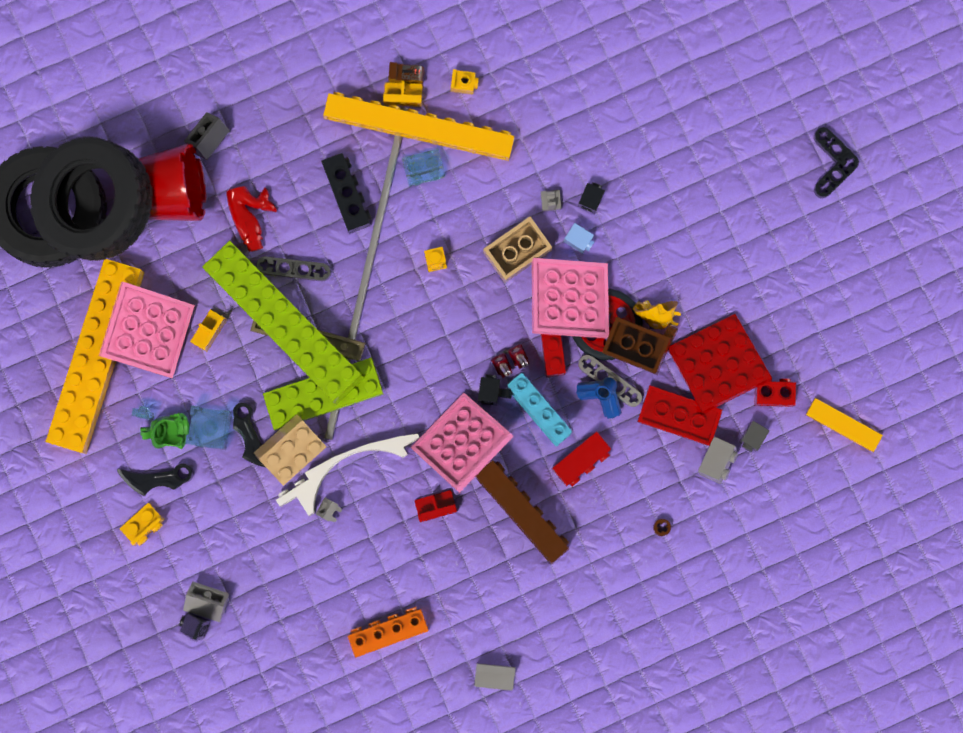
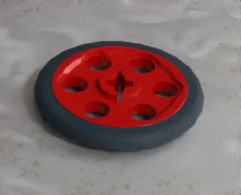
(616, 300)

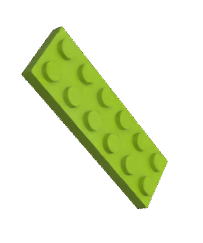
(310, 401)

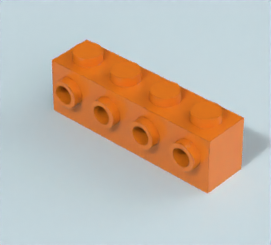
(387, 633)

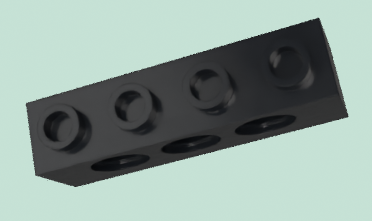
(332, 166)

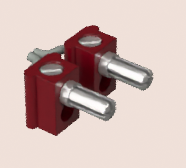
(518, 357)

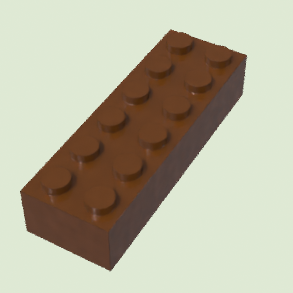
(522, 513)

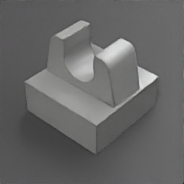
(551, 200)
(327, 510)

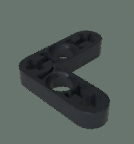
(838, 159)

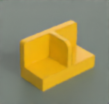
(403, 94)
(208, 330)

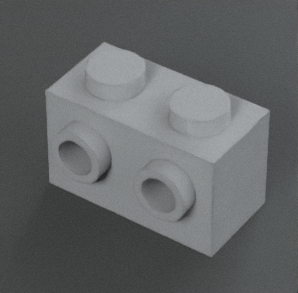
(718, 460)
(206, 601)

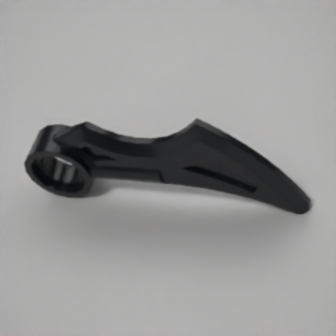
(246, 430)
(144, 482)

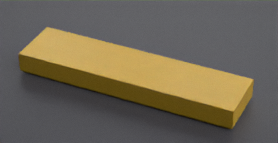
(844, 425)

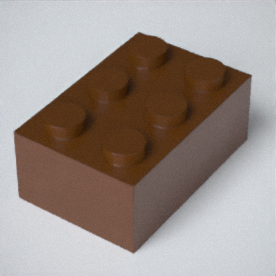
(636, 346)

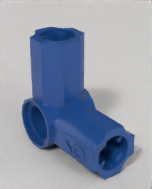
(597, 390)

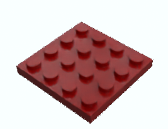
(719, 363)

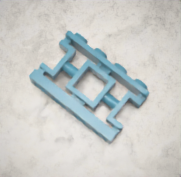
(539, 410)

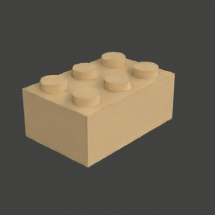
(516, 249)
(290, 449)

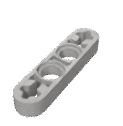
(610, 374)

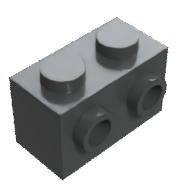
(207, 135)

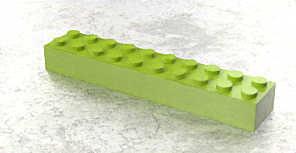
(283, 322)

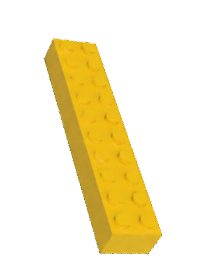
(89, 372)

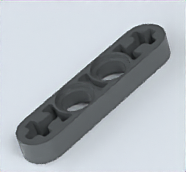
(293, 271)

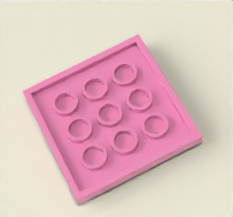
(570, 298)
(146, 330)
(462, 442)

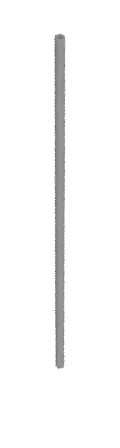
(370, 258)

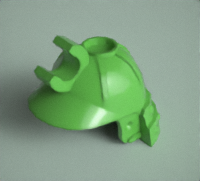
(167, 431)

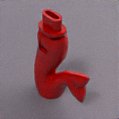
(244, 220)

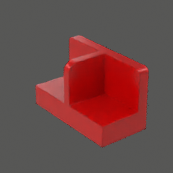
(435, 506)

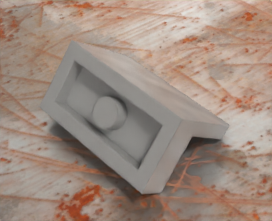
(494, 676)

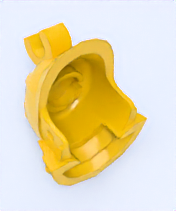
(659, 315)

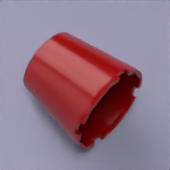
(176, 184)

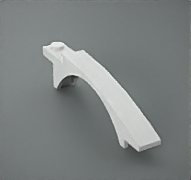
(307, 490)

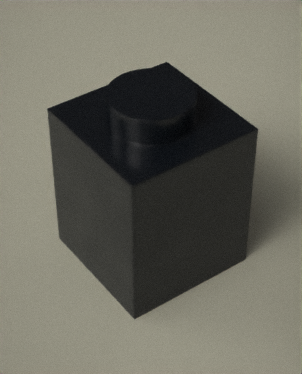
(591, 197)

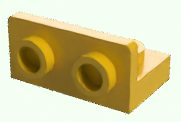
(142, 524)

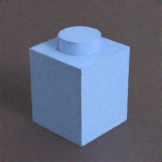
(579, 238)

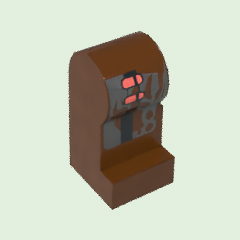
(409, 73)

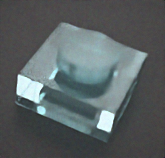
(143, 413)

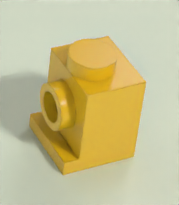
(459, 87)
(435, 259)

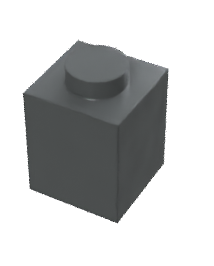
(753, 436)

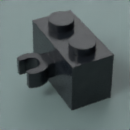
(490, 391)

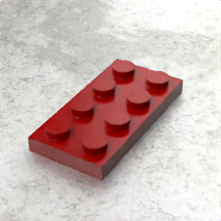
(678, 416)

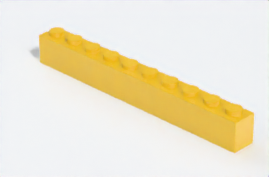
(418, 127)

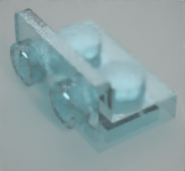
(423, 167)

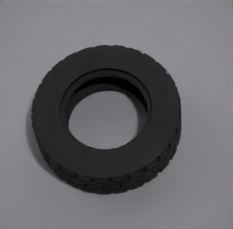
(14, 177)
(52, 192)

